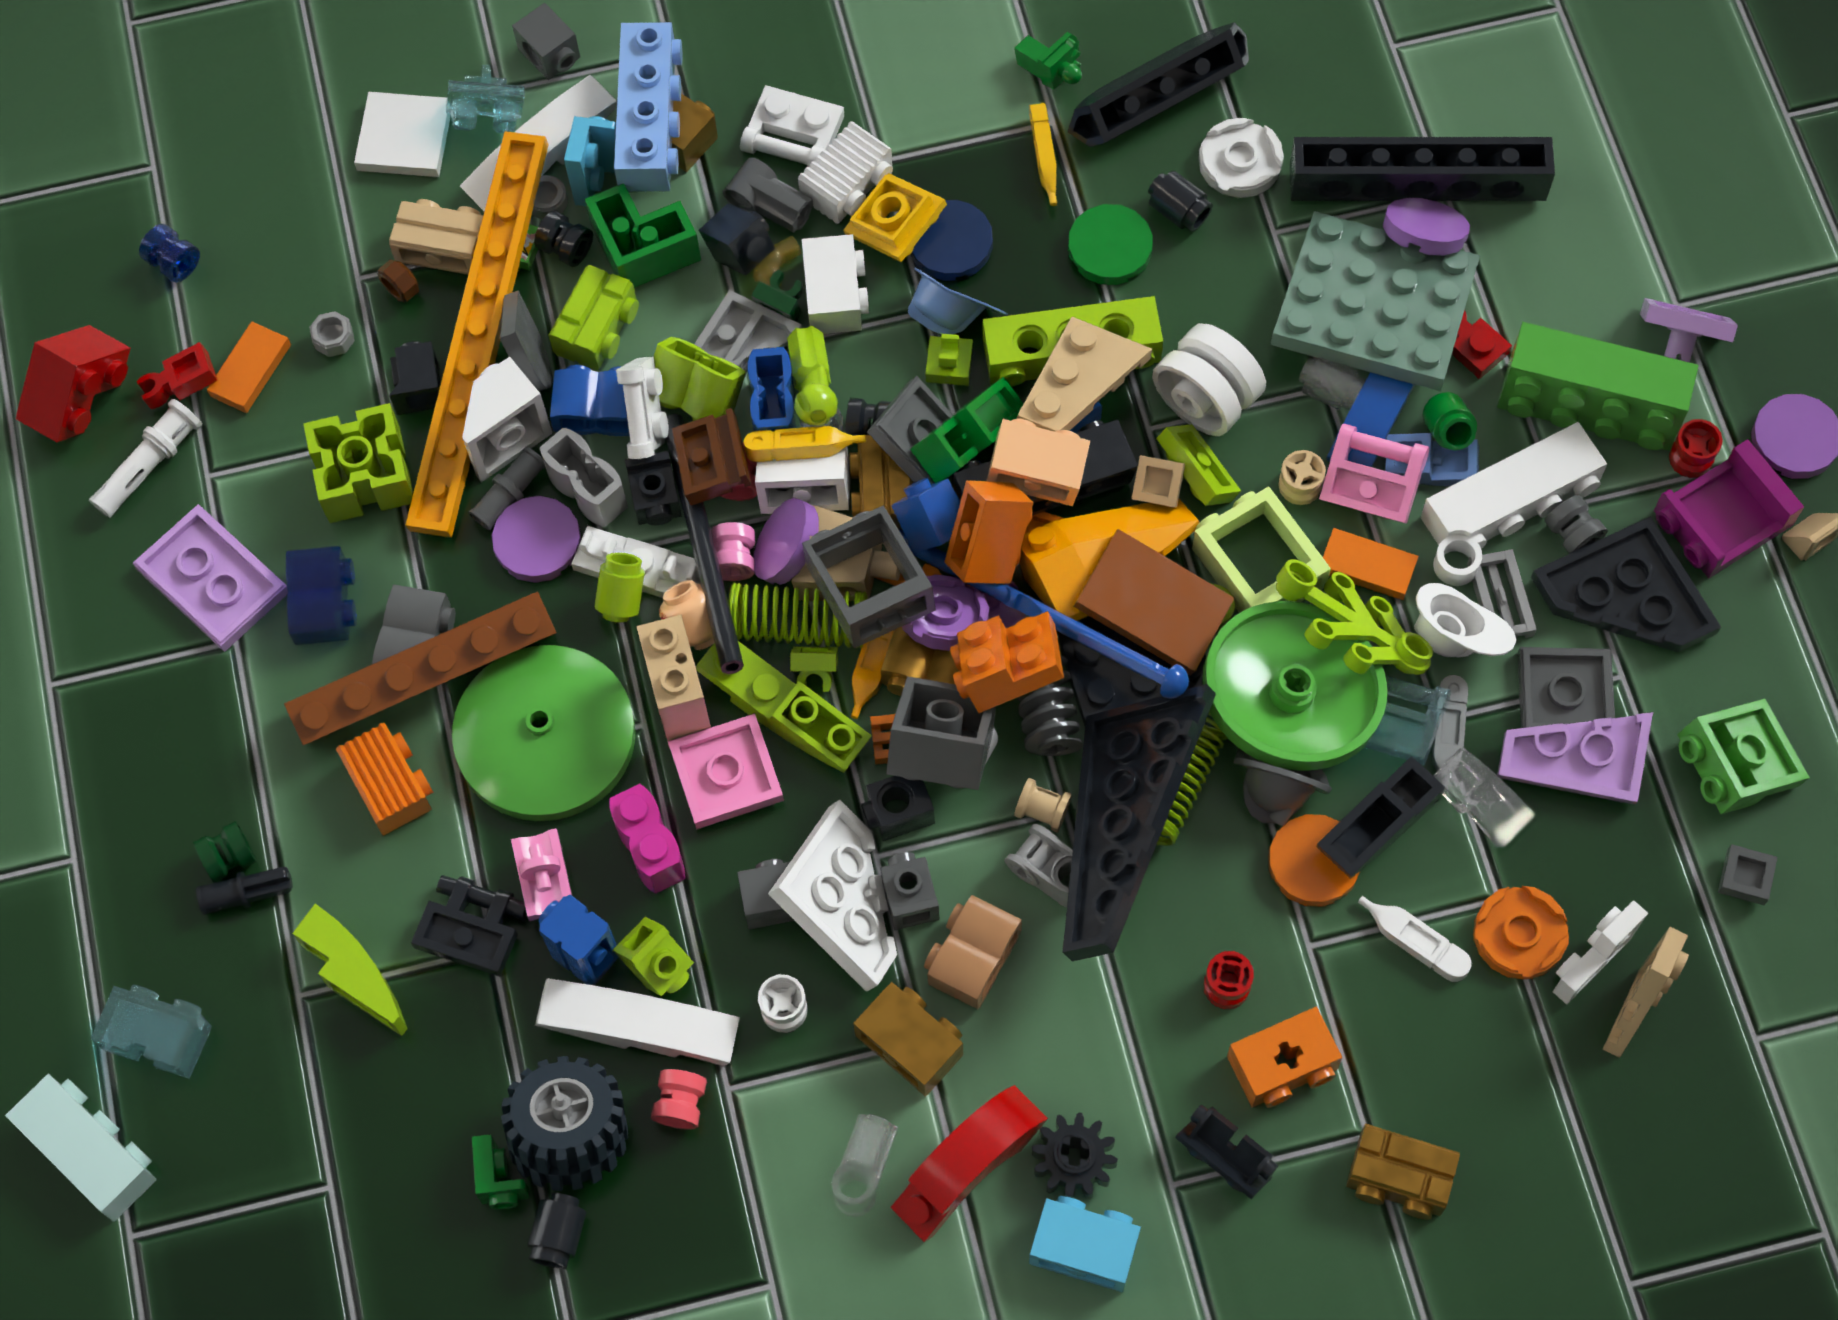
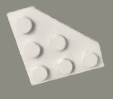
(839, 897)

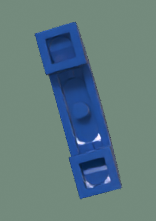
(1375, 412)

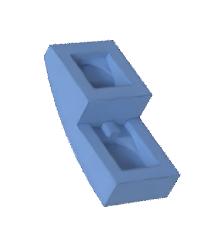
(1443, 465)

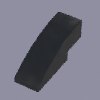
(1381, 817)

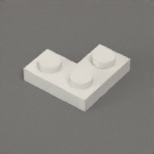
(1610, 937)

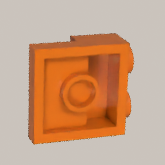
(1006, 662)

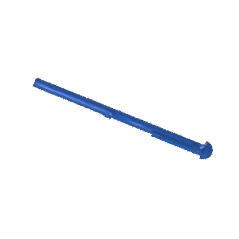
(1172, 681)

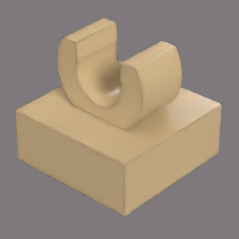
(1158, 481)

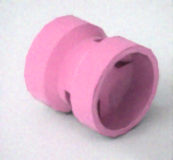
(733, 549)

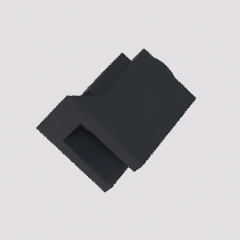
(415, 377)

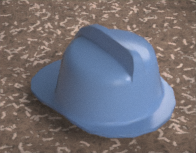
(943, 308)

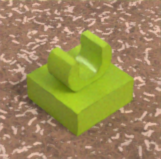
(949, 360)
(814, 661)

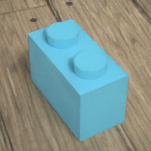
(1085, 1243)

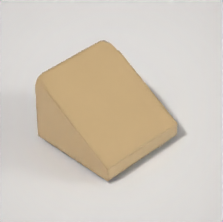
(1812, 534)

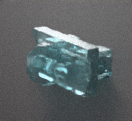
(484, 97)

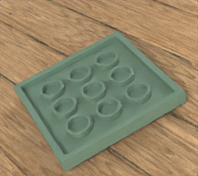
(1374, 302)

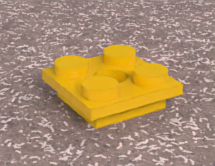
(899, 233)

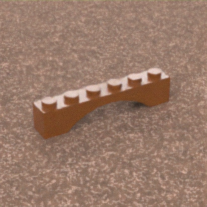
(419, 668)

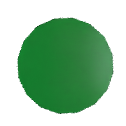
(1110, 244)

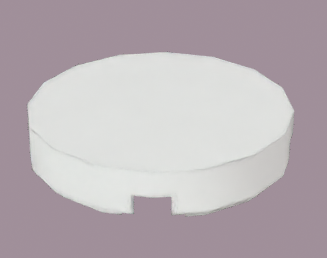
(1240, 158)

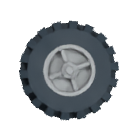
(564, 1123)

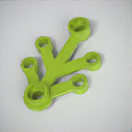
(1404, 650)

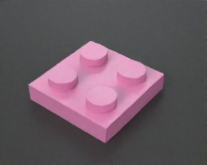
(725, 771)

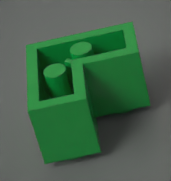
(643, 245)

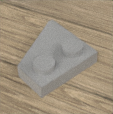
(743, 326)

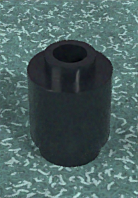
(1179, 200)
(556, 1231)

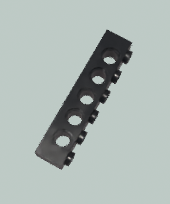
(1421, 168)

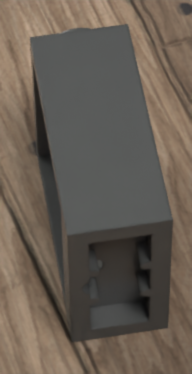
(887, 609)

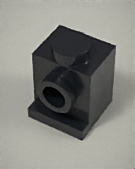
(653, 489)

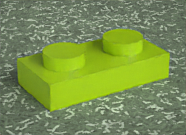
(1202, 469)

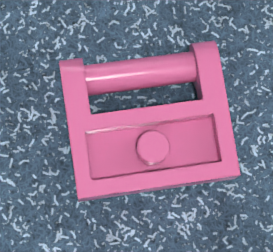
(1371, 488)

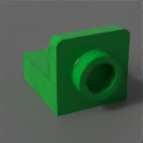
(489, 1167)

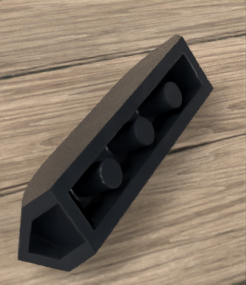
(1159, 84)

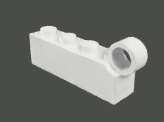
(1508, 495)

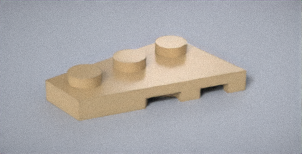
(1079, 374)
(1650, 983)

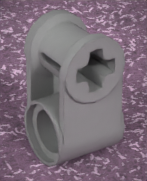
(1043, 863)

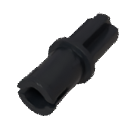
(243, 890)

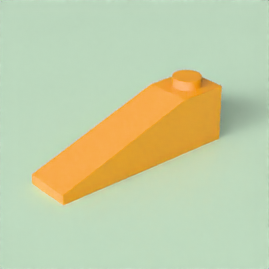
(1065, 551)

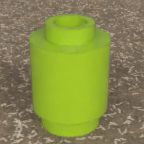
(619, 587)

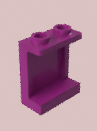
(1728, 510)

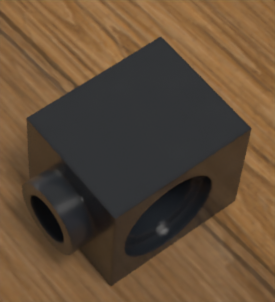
(891, 825)

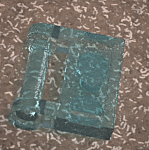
(1407, 731)

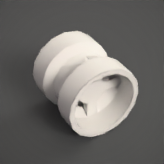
(782, 994)

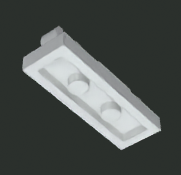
(661, 566)

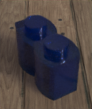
(318, 595)

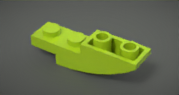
(788, 708)

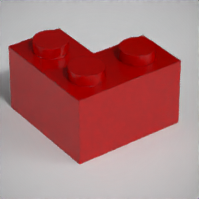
(66, 376)

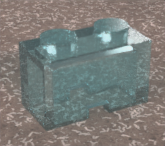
(164, 1032)

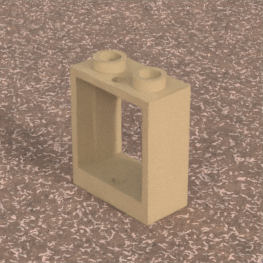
(673, 677)

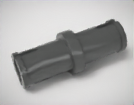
(507, 488)

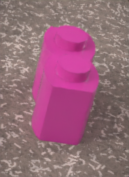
(647, 838)

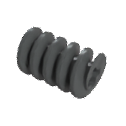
(1045, 719)

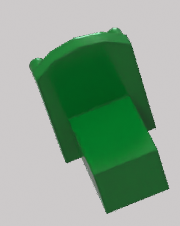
(1051, 64)

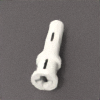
(158, 444)

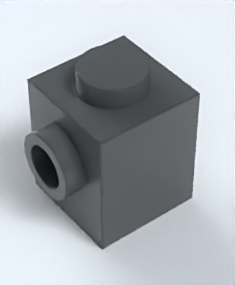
(754, 886)

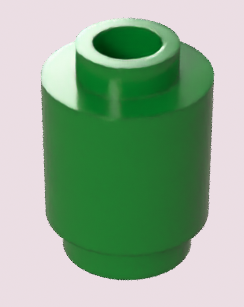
(1450, 421)

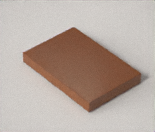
(1154, 602)

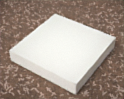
(402, 134)

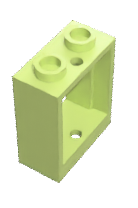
(1243, 511)

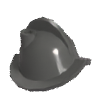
(1276, 792)

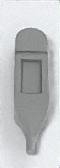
(1452, 725)

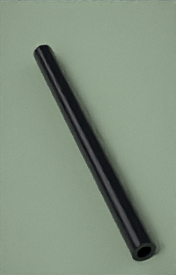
(708, 568)

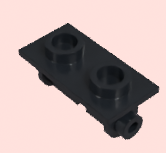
(1243, 1166)

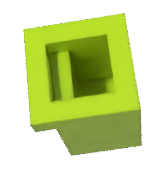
(643, 951)

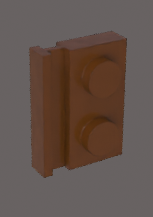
(710, 457)

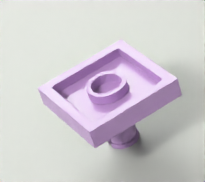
(1686, 326)

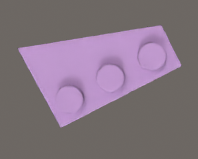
(1584, 758)

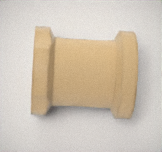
(1043, 805)

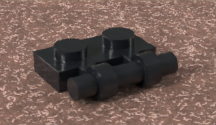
(465, 937)

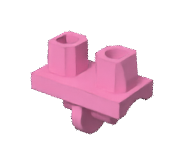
(541, 871)

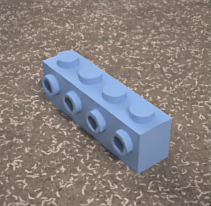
(646, 106)

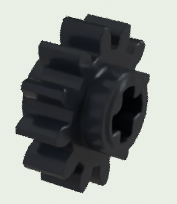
(1058, 1165)

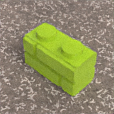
(593, 318)

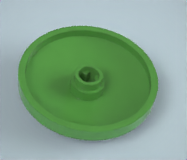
(1287, 697)
(550, 768)

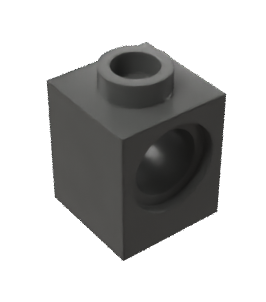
(546, 41)

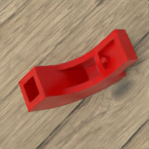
(965, 1158)

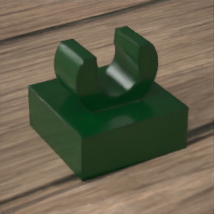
(778, 300)

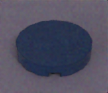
(955, 243)

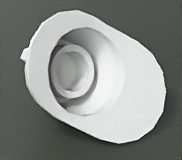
(1458, 625)

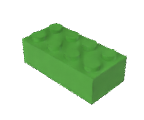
(1599, 385)

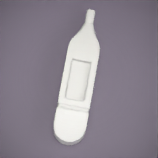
(1420, 940)

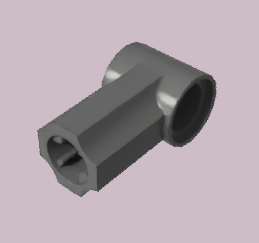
(759, 190)

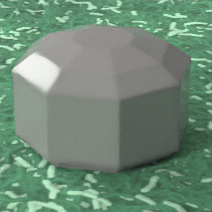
(332, 334)

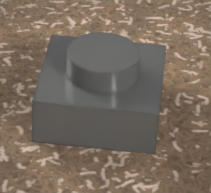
(1747, 874)

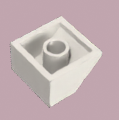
(502, 418)

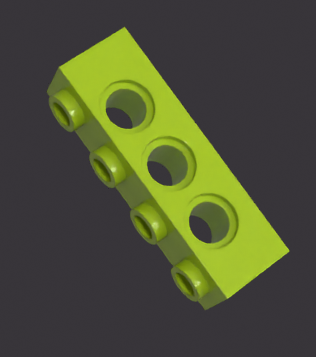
(1008, 335)

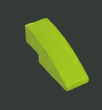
(349, 967)

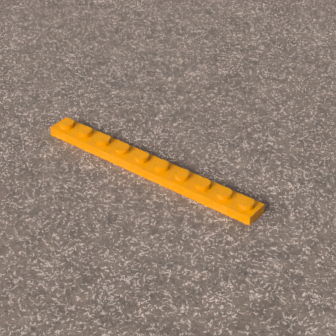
(477, 330)

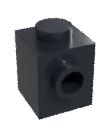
(737, 238)

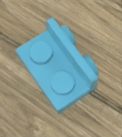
(589, 155)

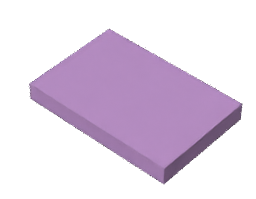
(211, 577)

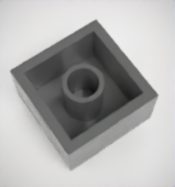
(939, 735)

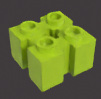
(359, 463)

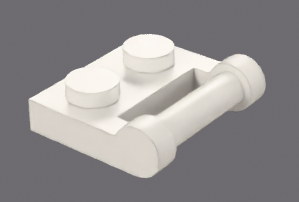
(793, 118)
(646, 422)

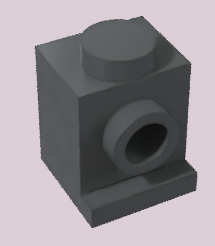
(913, 905)

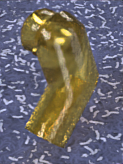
(784, 252)

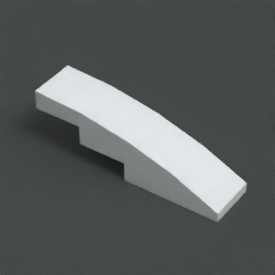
(555, 123)
(637, 1021)

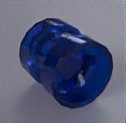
(173, 256)

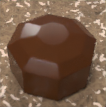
(398, 280)

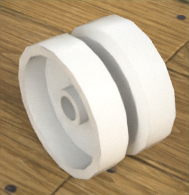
(1209, 379)

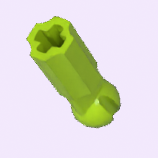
(811, 376)

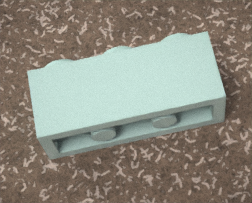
(83, 1145)

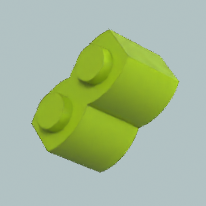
(696, 380)

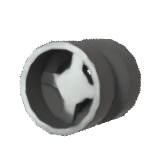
(1575, 524)

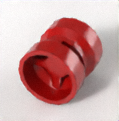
(1695, 438)
(1222, 987)

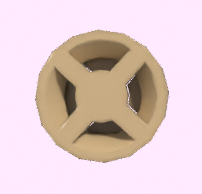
(1301, 466)

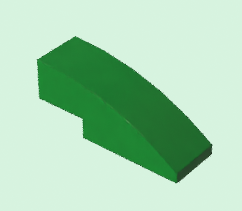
(967, 431)

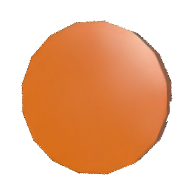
(1301, 868)
(1521, 932)

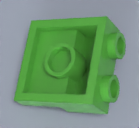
(1741, 755)

